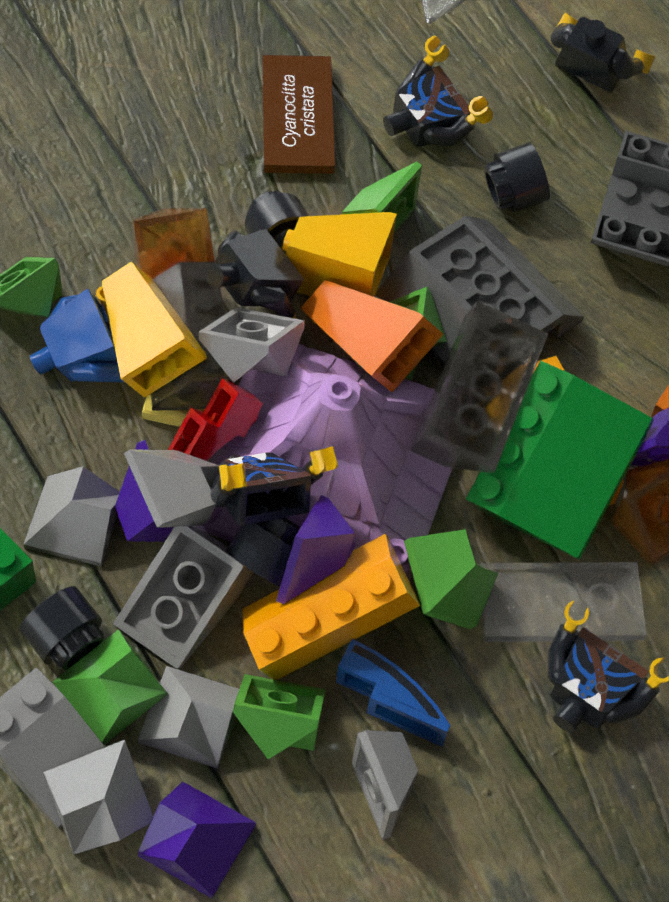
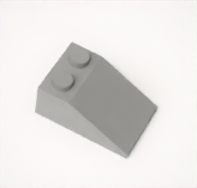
(183, 595)
(38, 734)

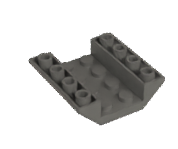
(637, 201)
(475, 264)

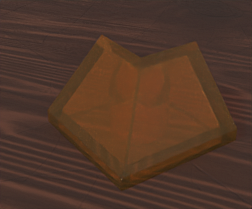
(171, 238)
(645, 510)

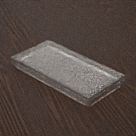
(532, 599)

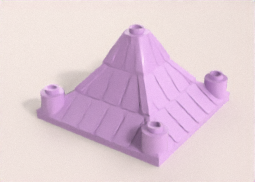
(340, 405)

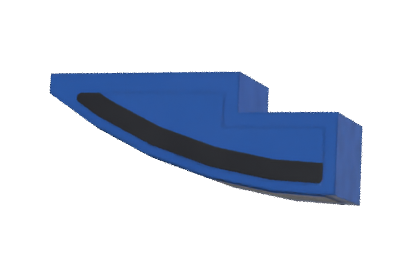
(391, 693)

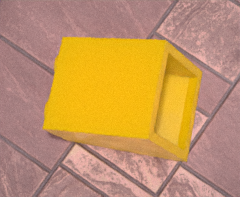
(341, 250)

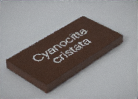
(297, 114)

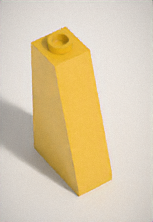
(147, 332)

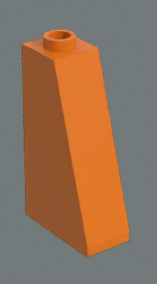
(374, 332)

